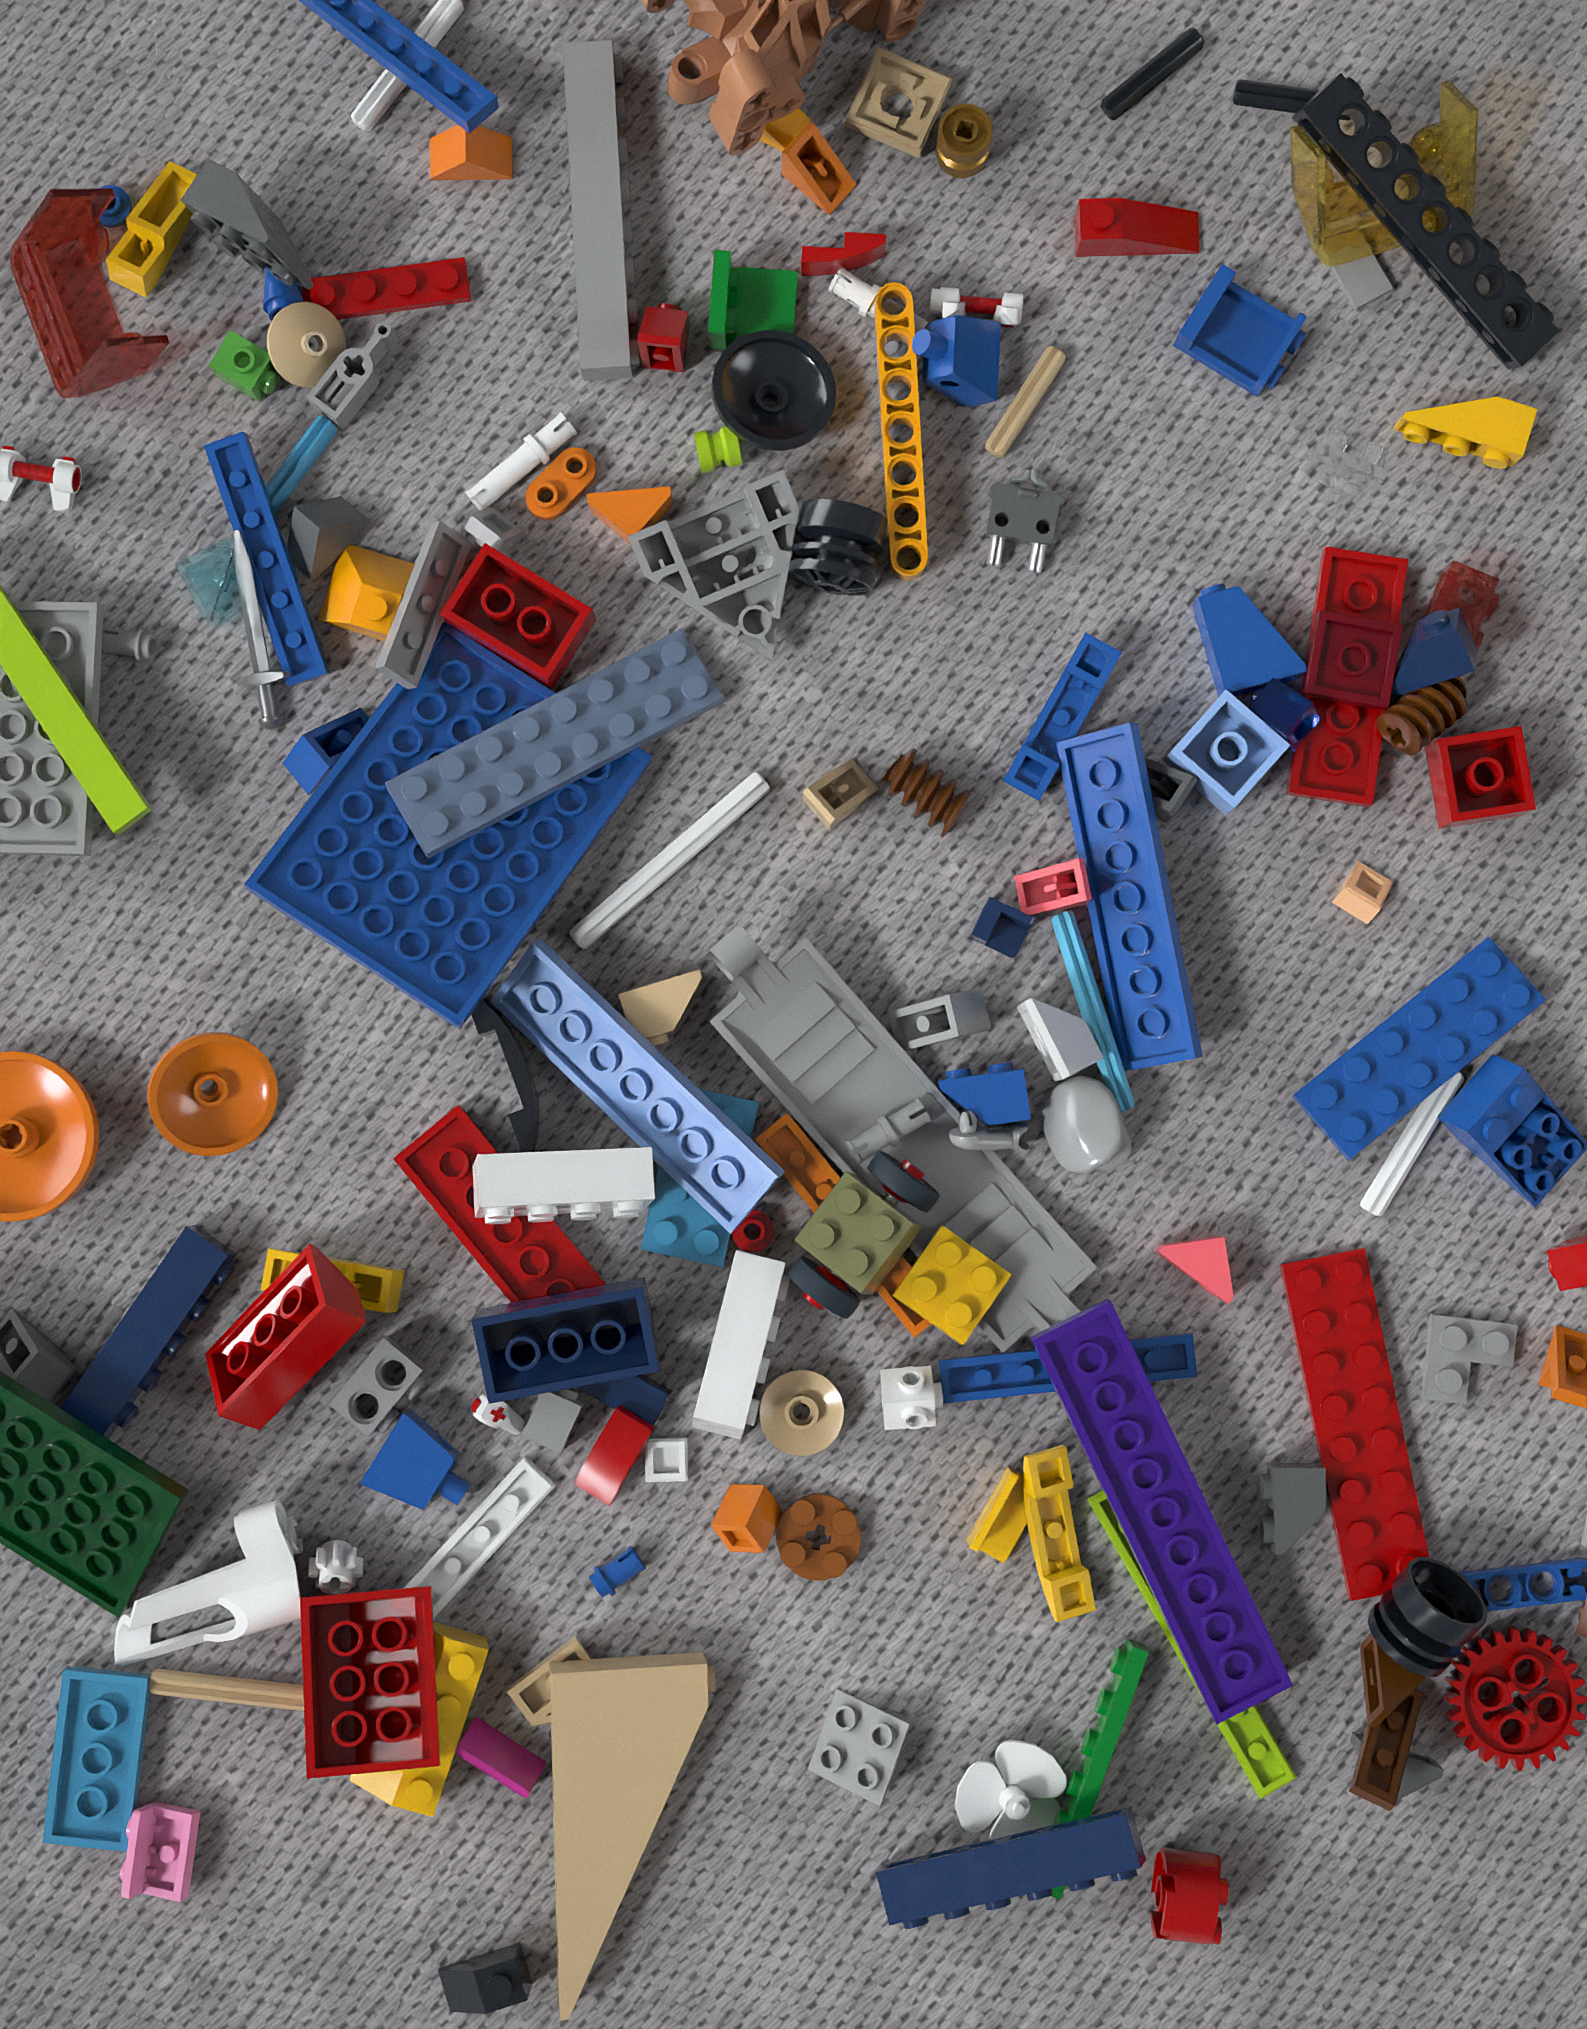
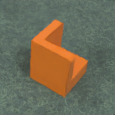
(747, 1518)

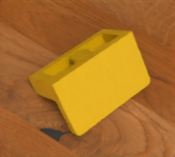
(1001, 1518)

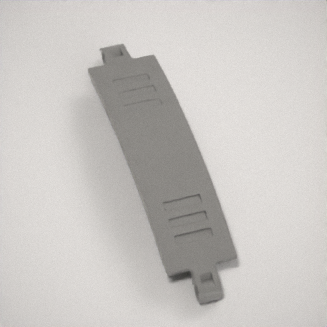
(844, 1071)

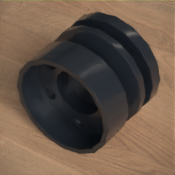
(838, 547)
(1427, 1616)

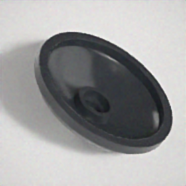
(780, 369)

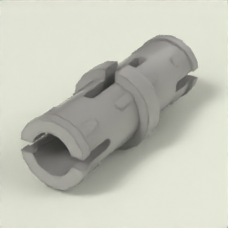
(888, 1131)

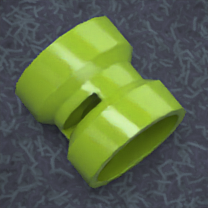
(717, 448)

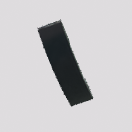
(525, 1121)

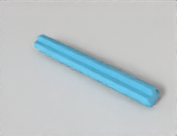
(1091, 1006)

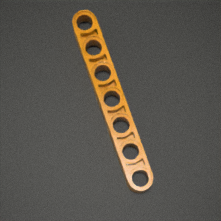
(903, 412)

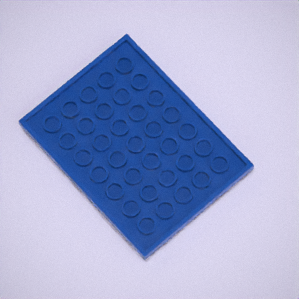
(449, 920)

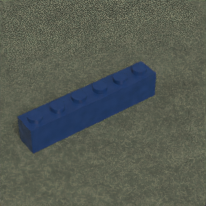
(150, 1331)
(1011, 1867)

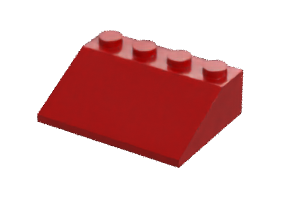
(369, 1682)

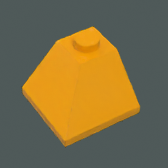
(365, 592)

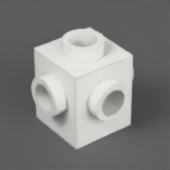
(909, 1397)

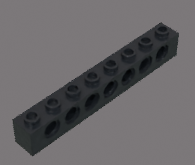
(1403, 219)

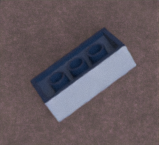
(566, 1340)

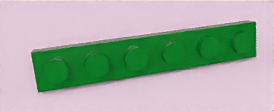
(1100, 1743)

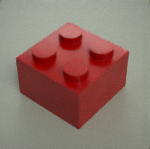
(1480, 777)

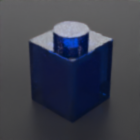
(1285, 712)

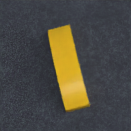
(1053, 1533)

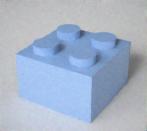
(1227, 752)

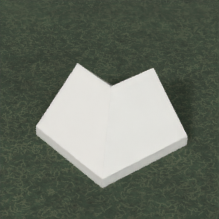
(1060, 1038)

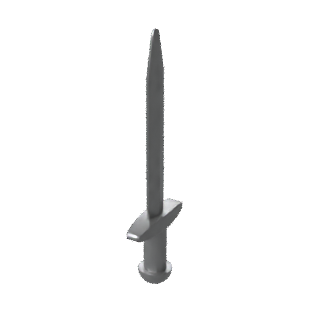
(262, 676)

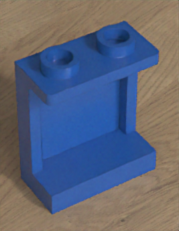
(1239, 334)

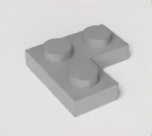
(1452, 1348)

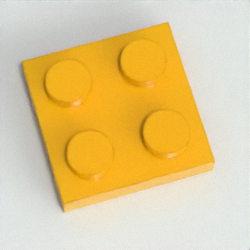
(951, 1285)

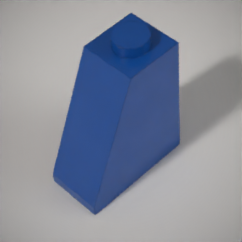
(1242, 643)

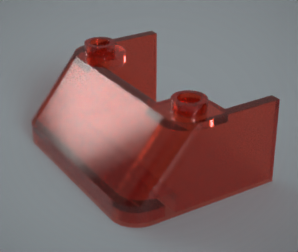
(68, 300)

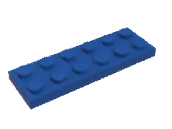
(1418, 1048)

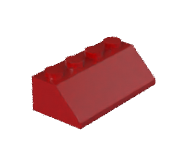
(283, 1339)

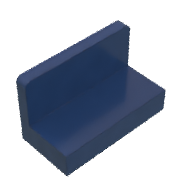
(635, 1393)

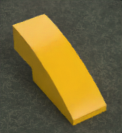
(152, 232)
(377, 1285)

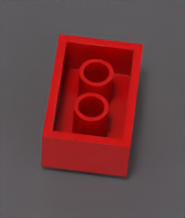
(518, 616)

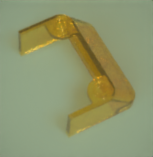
(1337, 218)

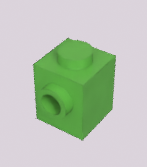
(245, 367)

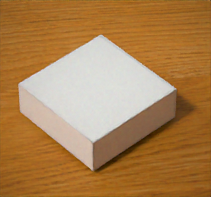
(666, 1459)

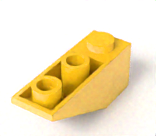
(1482, 427)

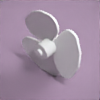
(1025, 1792)

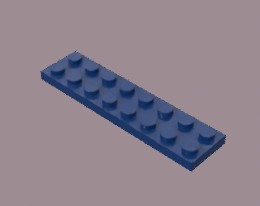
(1130, 897)

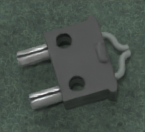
(1023, 512)

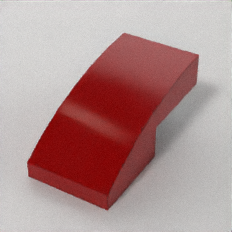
(858, 251)
(614, 1455)

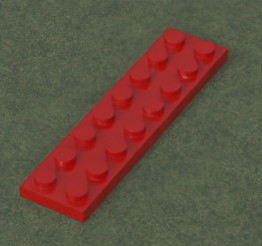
(1355, 1419)

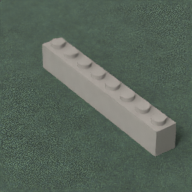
(598, 210)

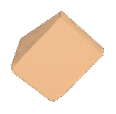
(1363, 892)

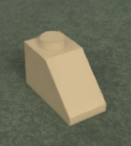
(661, 1006)

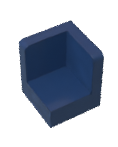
(1001, 927)

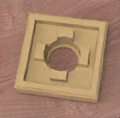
(895, 74)

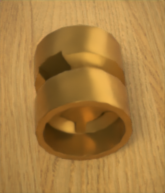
(959, 151)

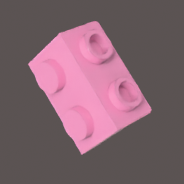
(160, 1851)

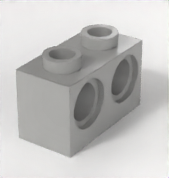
(373, 1380)

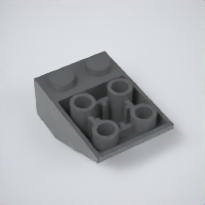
(243, 223)

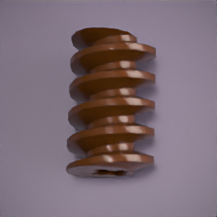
(1423, 715)
(925, 790)

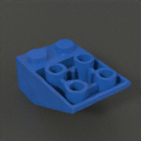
(1514, 1128)

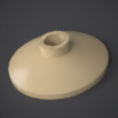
(289, 340)
(805, 1435)

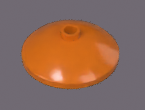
(219, 1118)

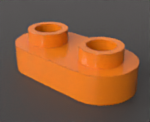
(563, 484)

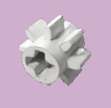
(335, 1567)

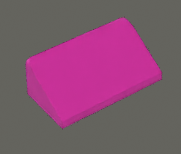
(500, 1757)

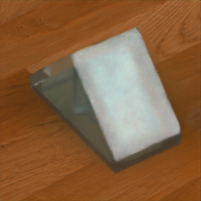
(210, 579)

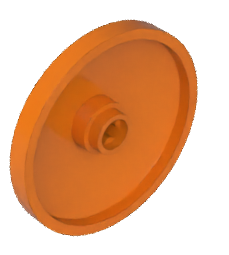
(44, 1136)

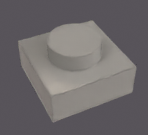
(493, 529)

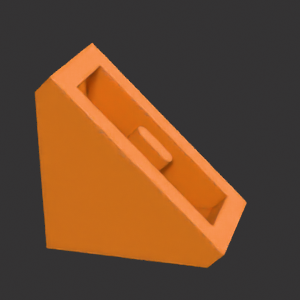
(471, 156)
(816, 169)
(630, 509)

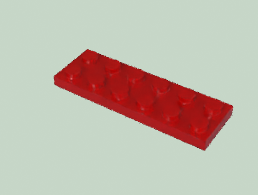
(1344, 748)
(518, 1256)

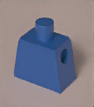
(961, 358)
(416, 1465)

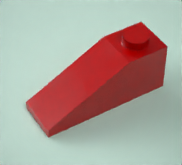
(1133, 228)

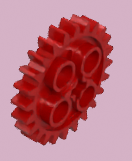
(1533, 1732)

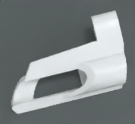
(256, 1590)

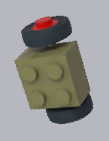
(860, 1234)

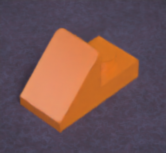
(1566, 1367)

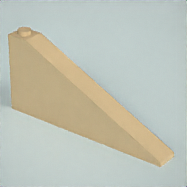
(615, 1757)

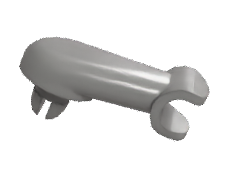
(971, 1137)

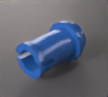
(616, 1572)

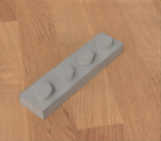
(420, 607)

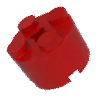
(1188, 1896)

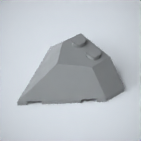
(728, 558)

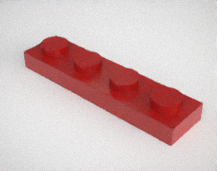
(392, 289)

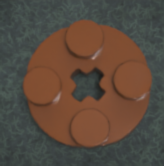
(832, 1557)

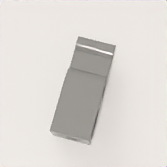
(338, 392)

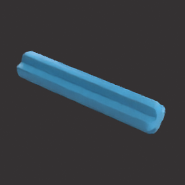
(300, 461)

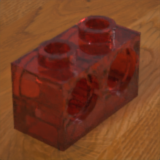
(1447, 596)

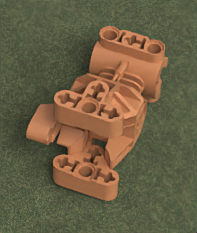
(764, 53)

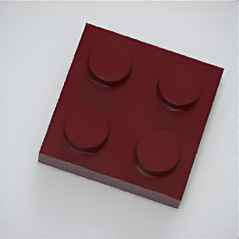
(1352, 660)

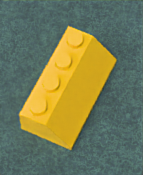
(458, 1669)

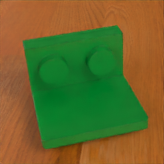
(748, 300)

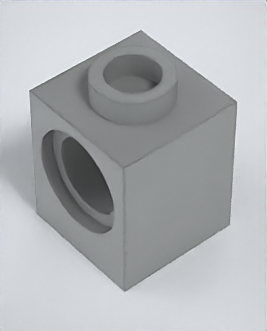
(554, 1419)

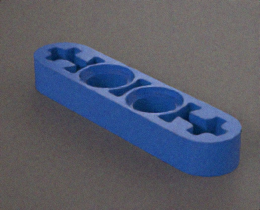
(1521, 1583)

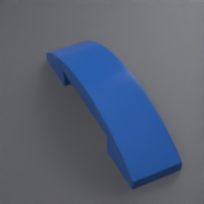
(1062, 715)

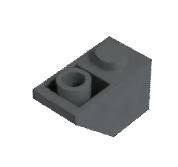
(1294, 1502)

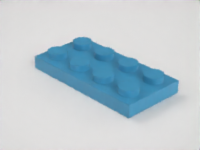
(676, 1220)
(96, 1758)

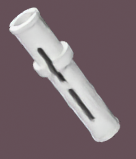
(863, 297)
(521, 462)

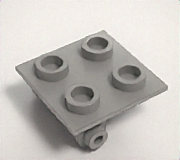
(859, 1747)

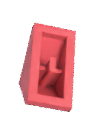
(1054, 888)
(1204, 1262)

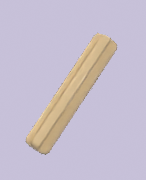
(1025, 401)

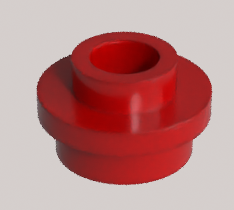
(762, 1241)

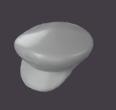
(1085, 1126)

